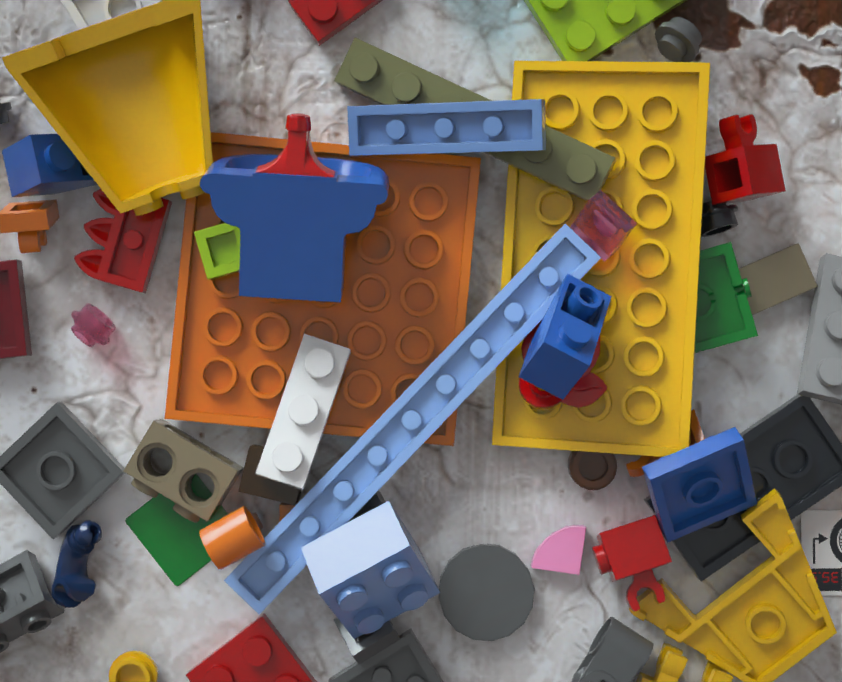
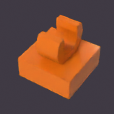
(30, 221)

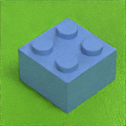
(370, 570)

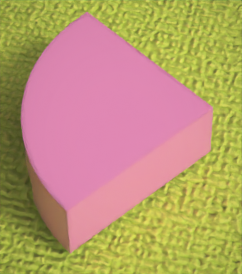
(561, 550)

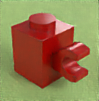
(744, 168)
(633, 552)

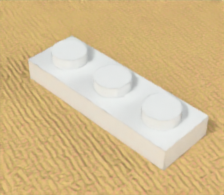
(303, 412)

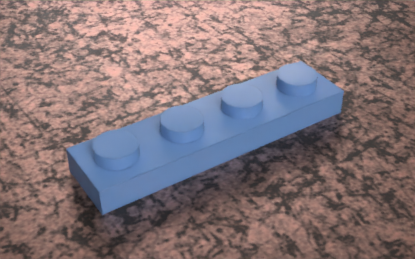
(447, 127)

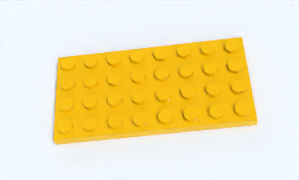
(657, 131)

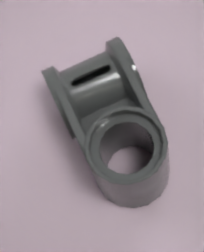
(614, 655)

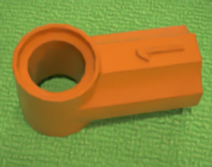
(233, 537)

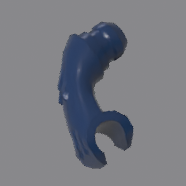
(71, 576)

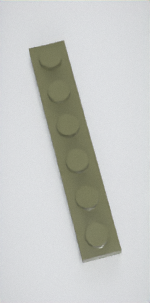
(393, 81)

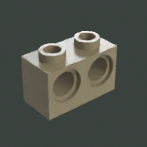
(188, 458)

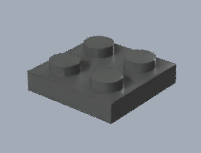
(58, 470)

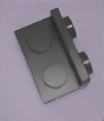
(24, 599)

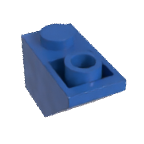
(43, 167)
(566, 337)

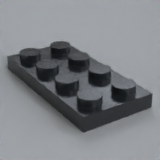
(785, 451)

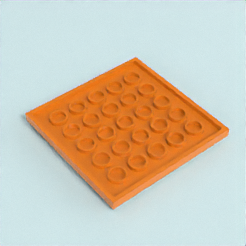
(395, 312)

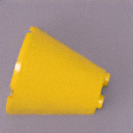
(128, 101)

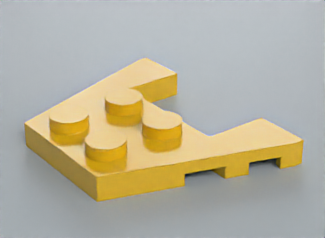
(764, 618)

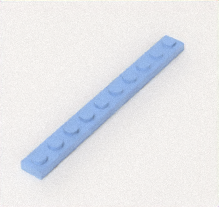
(412, 417)

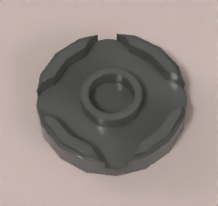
(486, 592)

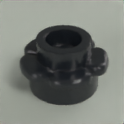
(717, 218)

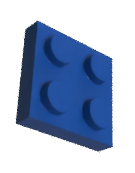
(700, 484)

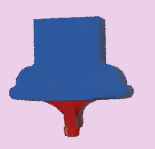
(294, 214)

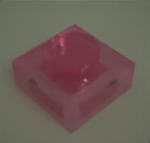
(603, 225)

